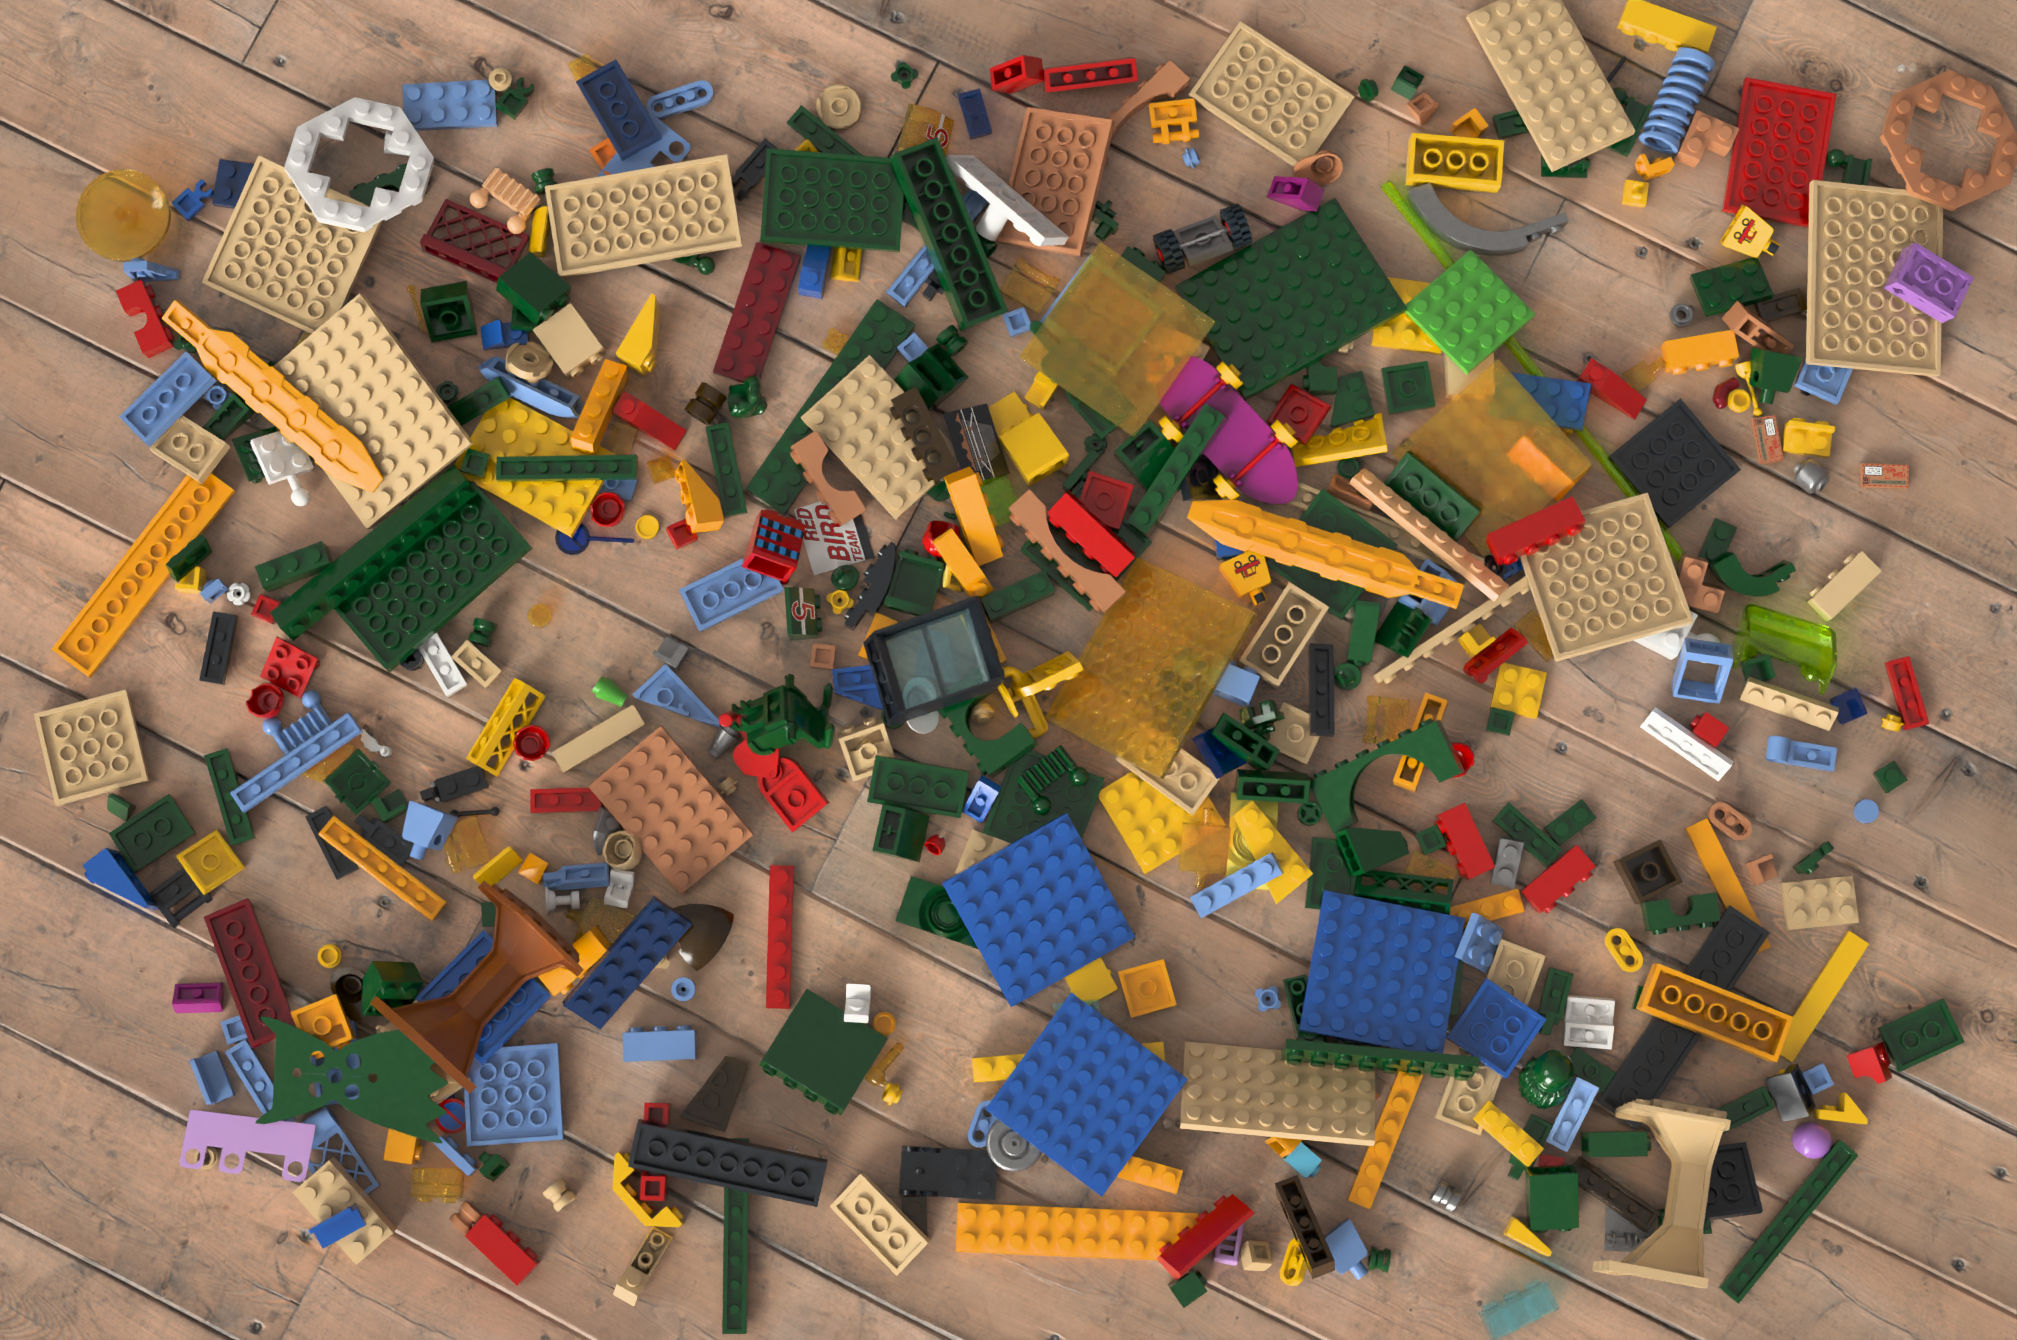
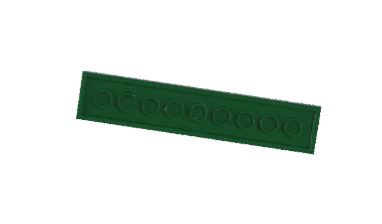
(877, 335)

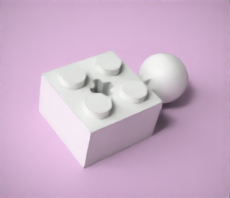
(1671, 641)

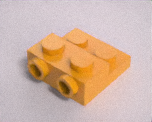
(326, 1022)

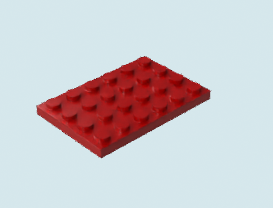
(1778, 150)

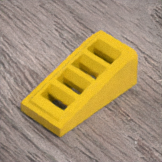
(1519, 1232)

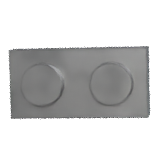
(1507, 861)

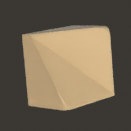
(1255, 1255)

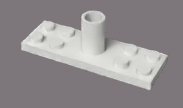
(1004, 204)

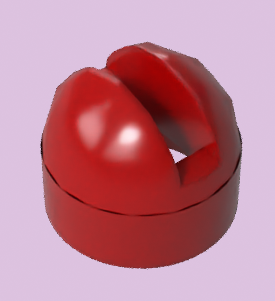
(935, 844)

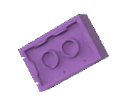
(1928, 282)

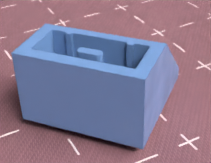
(1430, 608)

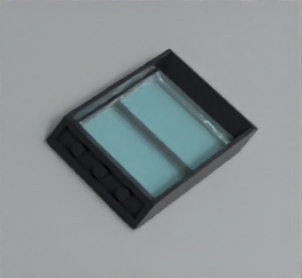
(934, 660)

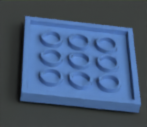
(515, 1097)

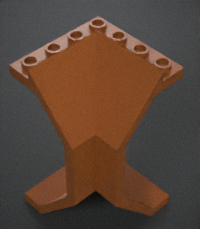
(453, 1024)

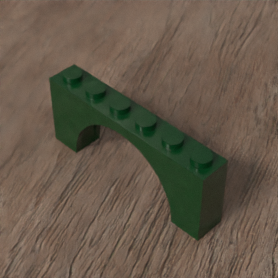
(1337, 788)

